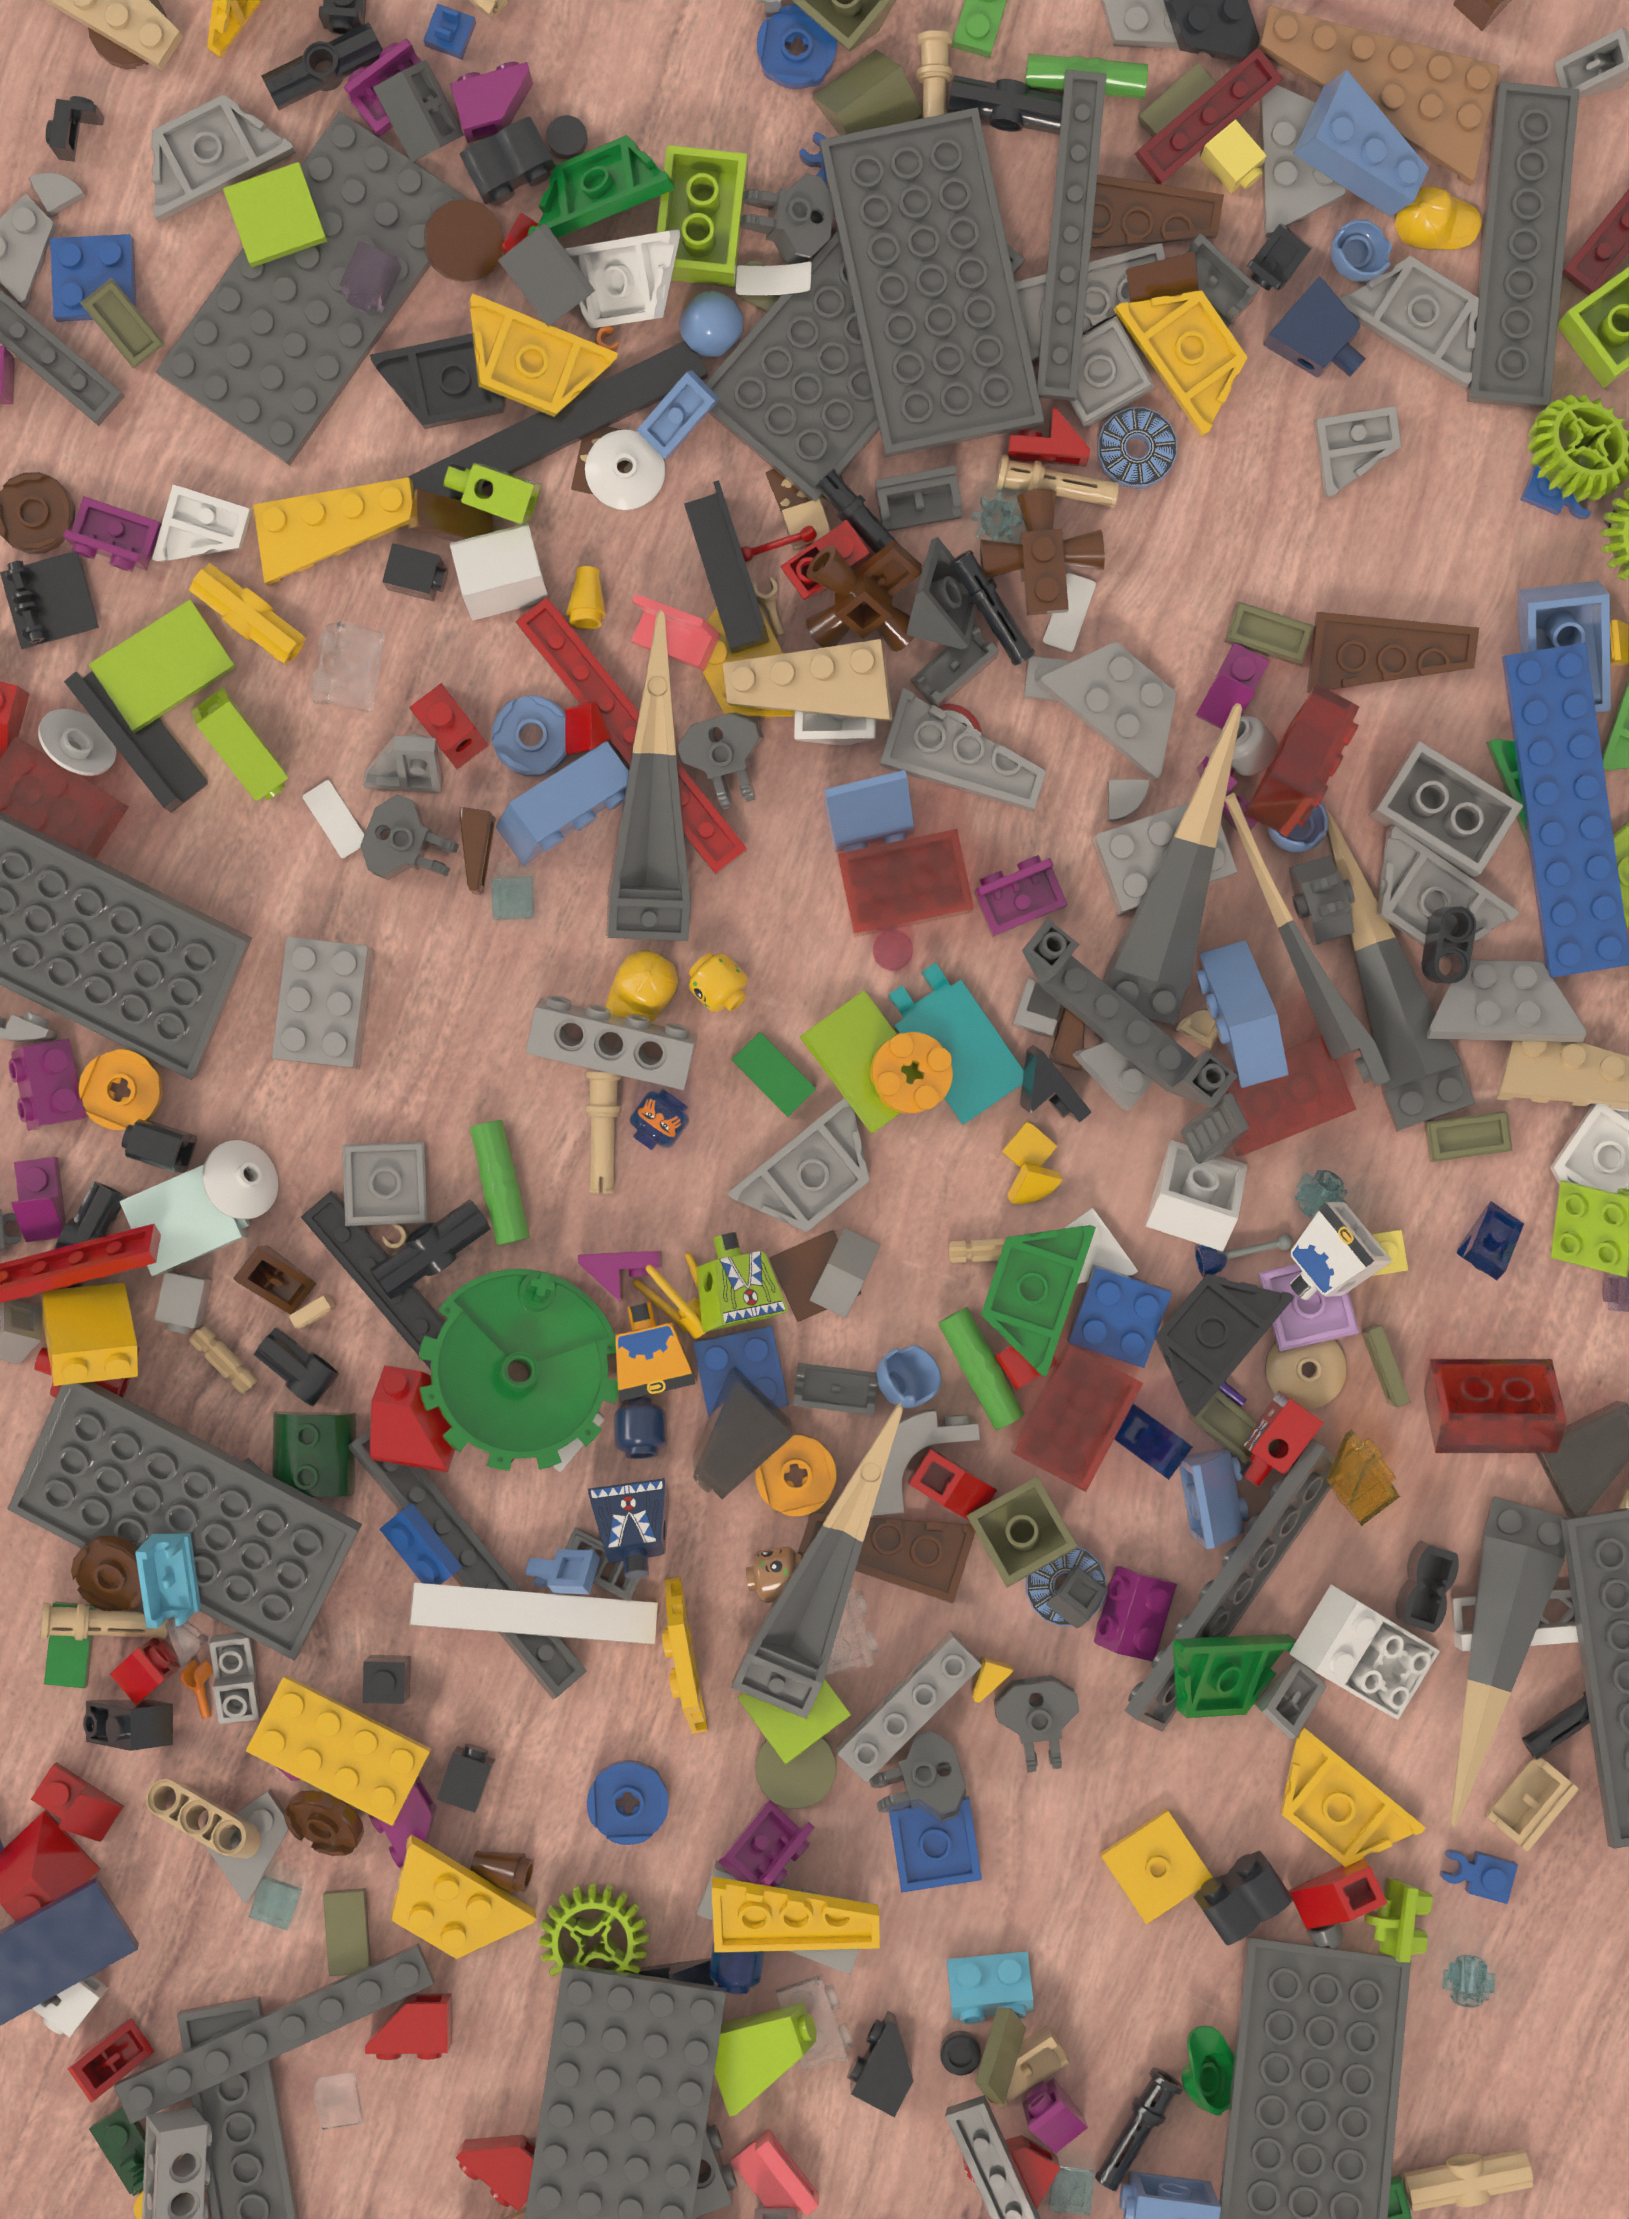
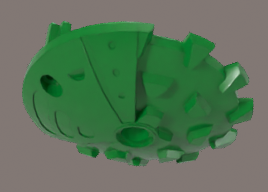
(530, 1322)

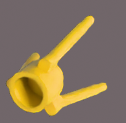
(689, 1314)

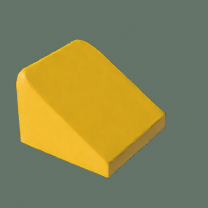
(1619, 643)
(1028, 1146)
(989, 1677)

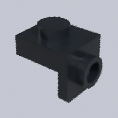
(64, 128)
(1278, 258)

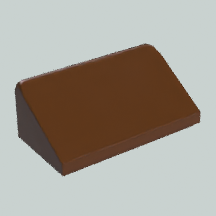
(447, 517)

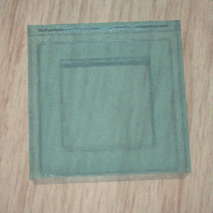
(512, 898)
(275, 1902)
(1072, 2191)

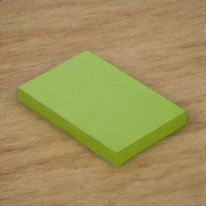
(162, 666)
(845, 1048)

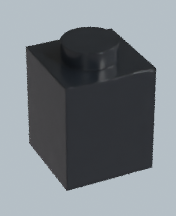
(414, 572)
(386, 1679)
(466, 1777)

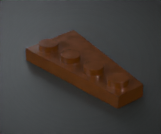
(1151, 213)
(1374, 650)
(910, 1553)

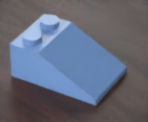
(1569, 617)
(869, 811)
(1212, 1497)

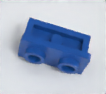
(420, 1546)

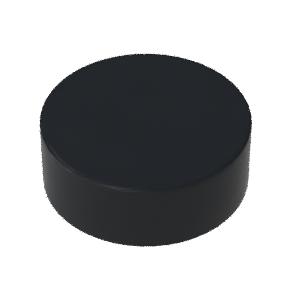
(567, 137)
(960, 2053)

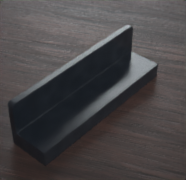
(727, 571)
(149, 752)

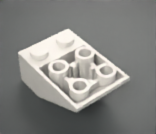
(1364, 1652)

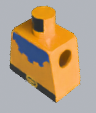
(650, 1356)

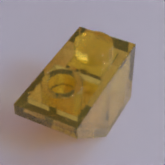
(1361, 1478)

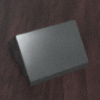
(546, 274)
(940, 605)

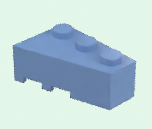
(563, 803)

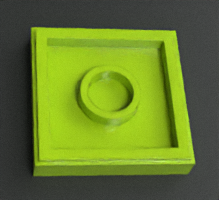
(275, 214)
(791, 1733)

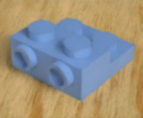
(1167, 2198)

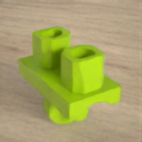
(1396, 1920)

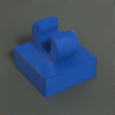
(449, 31)

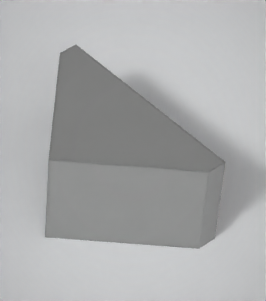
(1597, 66)
(845, 1272)
(1291, 1698)

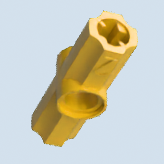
(247, 614)

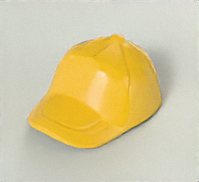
(1438, 221)
(642, 985)

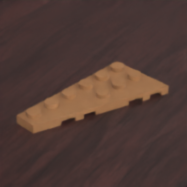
(1426, 93)

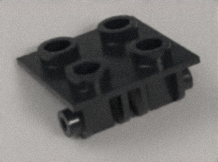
(48, 599)

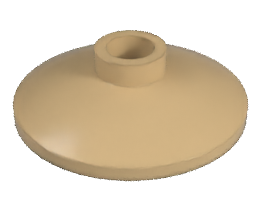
(1285, 1373)

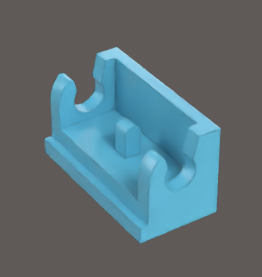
(168, 1579)

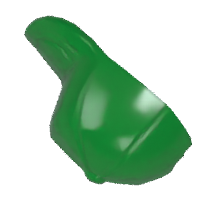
(1209, 2070)

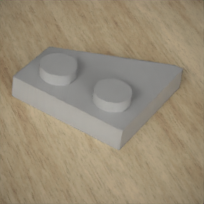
(23, 243)
(407, 765)
(269, 1818)

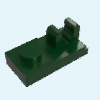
(123, 2147)

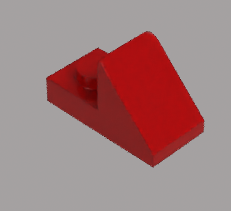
(1060, 447)
(77, 1803)

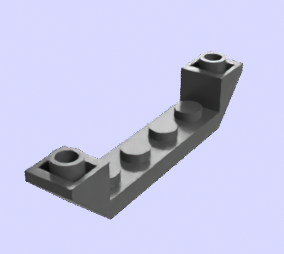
(1120, 1024)

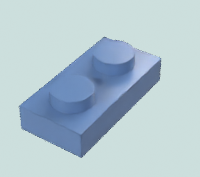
(678, 414)

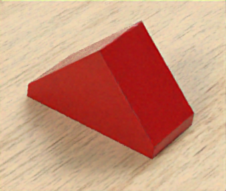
(110, 2059)

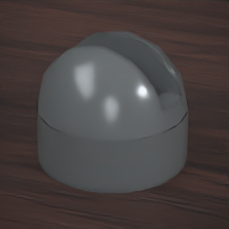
(1326, 1936)

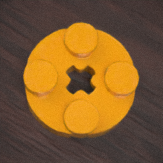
(932, 1062)
(111, 1068)
(815, 1487)

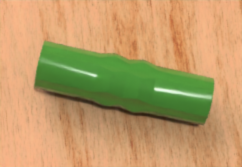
(1122, 78)
(499, 1182)
(981, 1368)

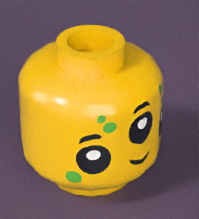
(718, 982)

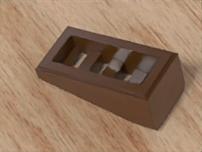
(477, 837)
(1067, 1041)

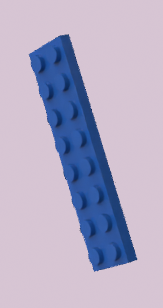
(1566, 810)

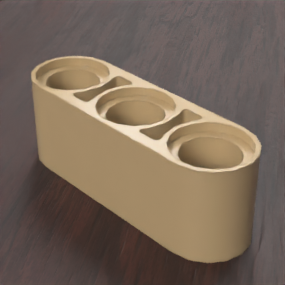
(185, 1817)

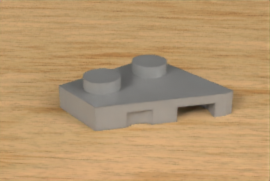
(1354, 444)
(1114, 1073)

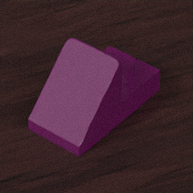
(1232, 685)
(39, 1199)
(608, 1267)

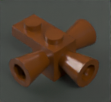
(1042, 554)
(863, 596)

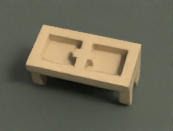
(1531, 1802)
(1037, 2059)

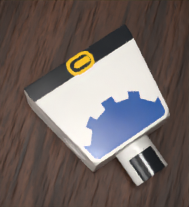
(1335, 1253)

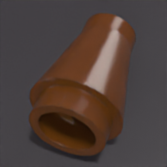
(505, 1870)

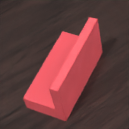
(688, 636)
(775, 2175)

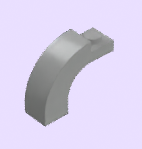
(913, 1435)

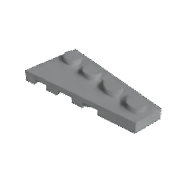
(957, 756)

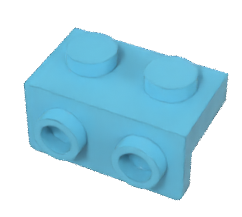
(989, 1982)

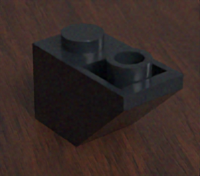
(129, 1725)
(885, 2071)

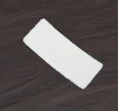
(773, 279)
(1065, 627)
(334, 818)

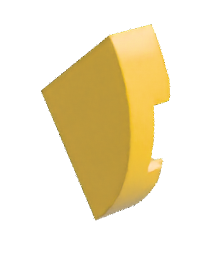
(1033, 1184)

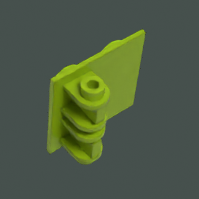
(1592, 1228)

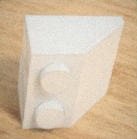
(1196, 1198)

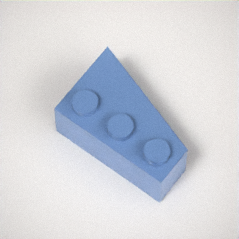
(1360, 147)
(1243, 1013)

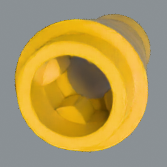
(586, 600)

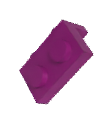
(361, 82)
(113, 534)
(1019, 896)
(46, 1084)
(1134, 1614)
(766, 1847)

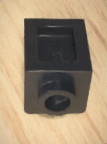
(342, 15)

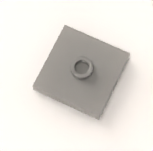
(1108, 374)
(384, 1183)

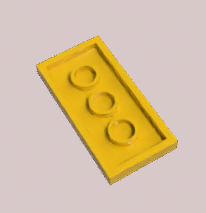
(338, 1750)

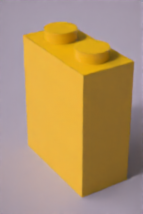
(89, 1334)

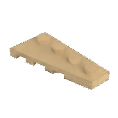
(1565, 1073)

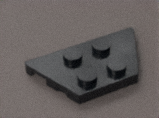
(1214, 27)
(438, 381)
(1215, 1334)

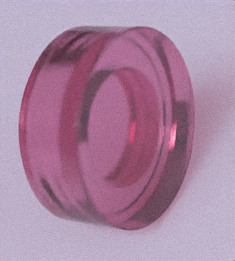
(892, 950)

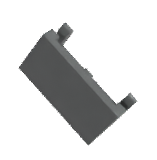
(418, 110)
(1222, 281)
(918, 498)
(954, 669)
(835, 1389)

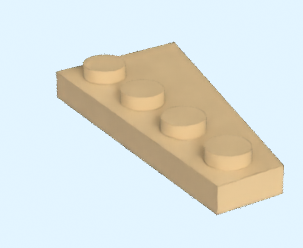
(128, 23)
(826, 680)

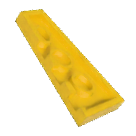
(315, 526)
(780, 1919)

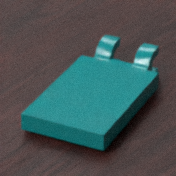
(980, 1059)

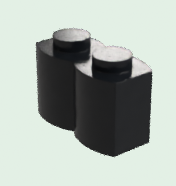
(508, 161)
(159, 1145)
(1423, 1596)
(1243, 1897)

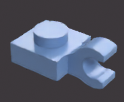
(568, 1574)

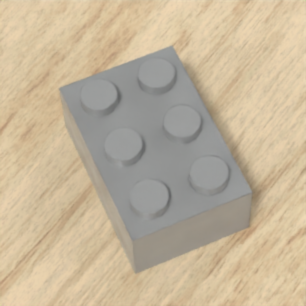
(1446, 809)
(1135, 850)
(323, 1003)

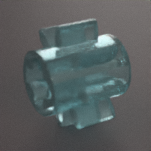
(1006, 514)
(1318, 1190)
(1468, 1981)

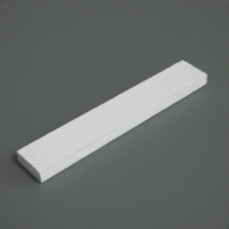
(533, 1613)

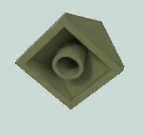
(848, 20)
(869, 96)
(1022, 1531)

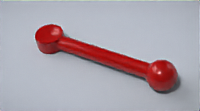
(806, 535)

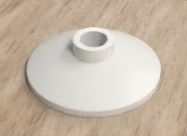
(620, 489)
(76, 742)
(230, 1189)

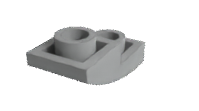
(26, 1029)
(235, 1678)

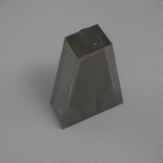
(738, 1435)
(1588, 1457)

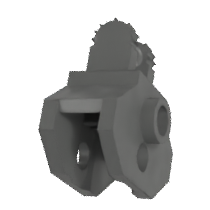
(797, 218)
(725, 756)
(405, 843)
(1322, 899)
(1037, 1719)
(923, 1784)

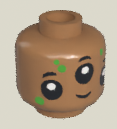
(771, 1571)

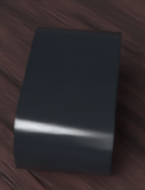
(1456, 947)

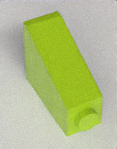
(239, 745)
(760, 2050)

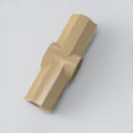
(1468, 2179)

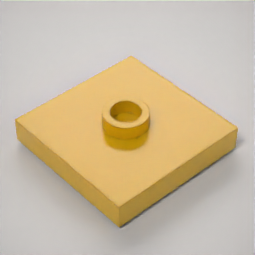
(1156, 1866)

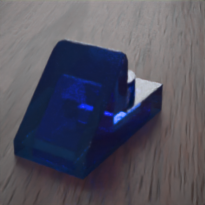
(1491, 1241)
(1152, 1442)

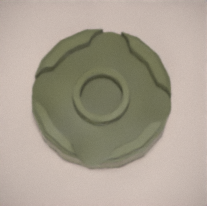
(800, 1781)

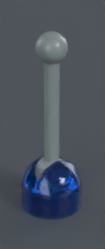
(1213, 1261)

